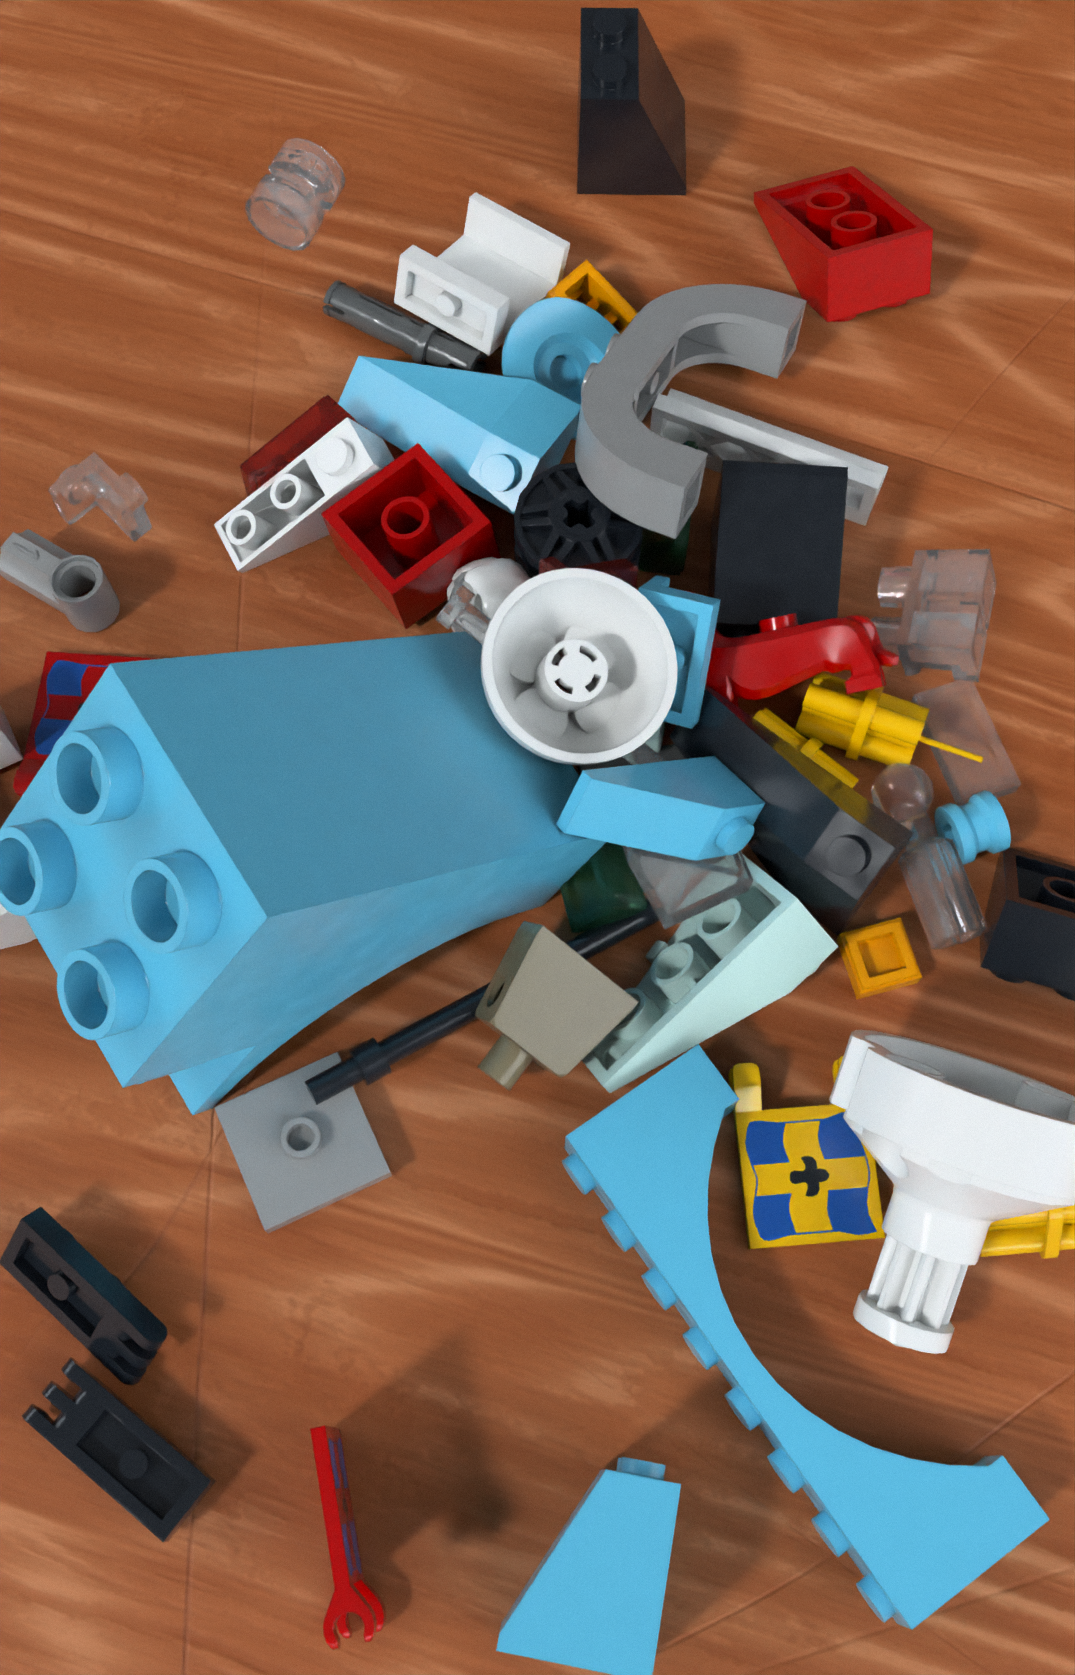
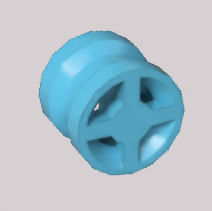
(974, 826)

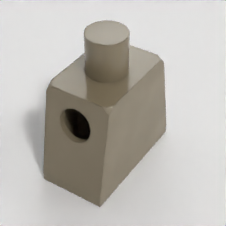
(546, 1007)

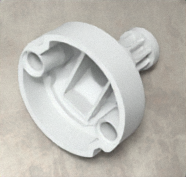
(962, 1152)

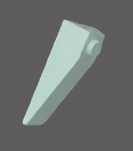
(711, 977)

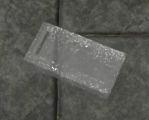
(962, 721)

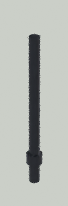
(373, 1059)

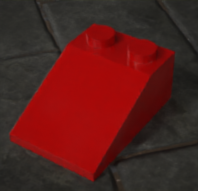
(847, 243)

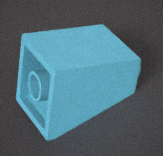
(603, 1578)

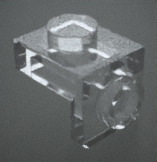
(95, 484)

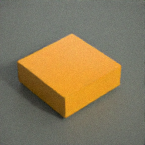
(878, 958)

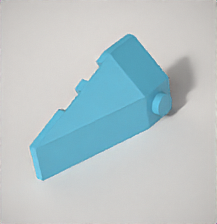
(475, 425)

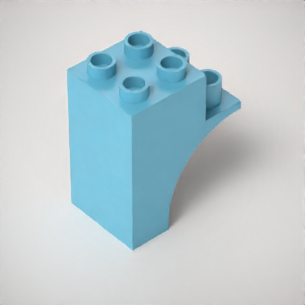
(268, 839)

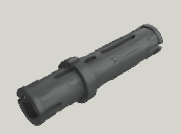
(421, 340)

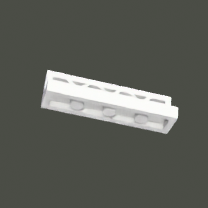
(743, 438)

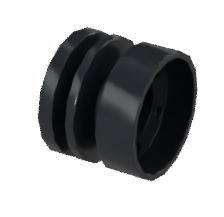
(567, 522)

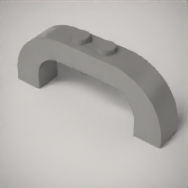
(620, 458)

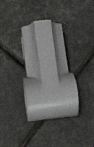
(60, 580)

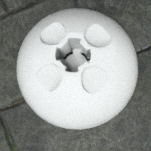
(608, 654)

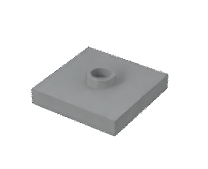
(300, 1152)

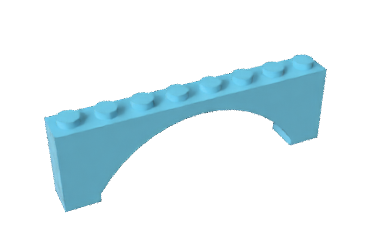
(904, 1521)

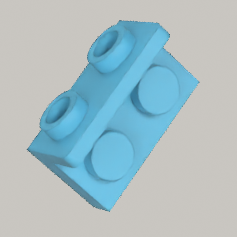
(692, 626)

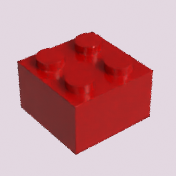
(409, 534)

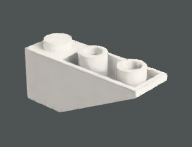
(290, 504)

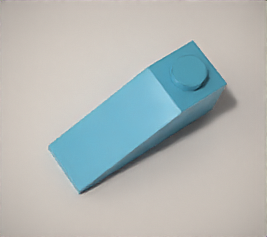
(664, 807)

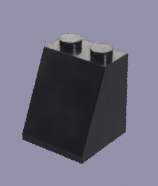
(627, 109)
(776, 543)

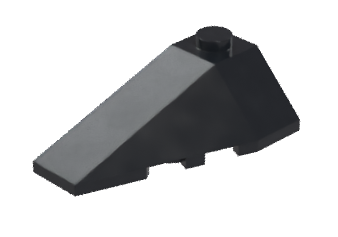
(814, 828)

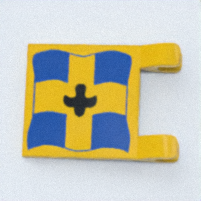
(801, 1171)

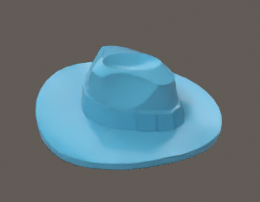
(556, 344)

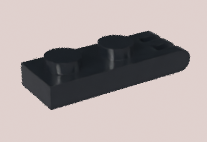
(84, 1296)
(121, 1452)

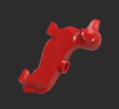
(792, 653)

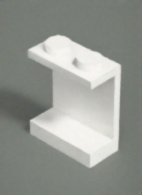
(483, 276)

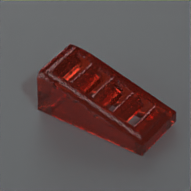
(291, 442)

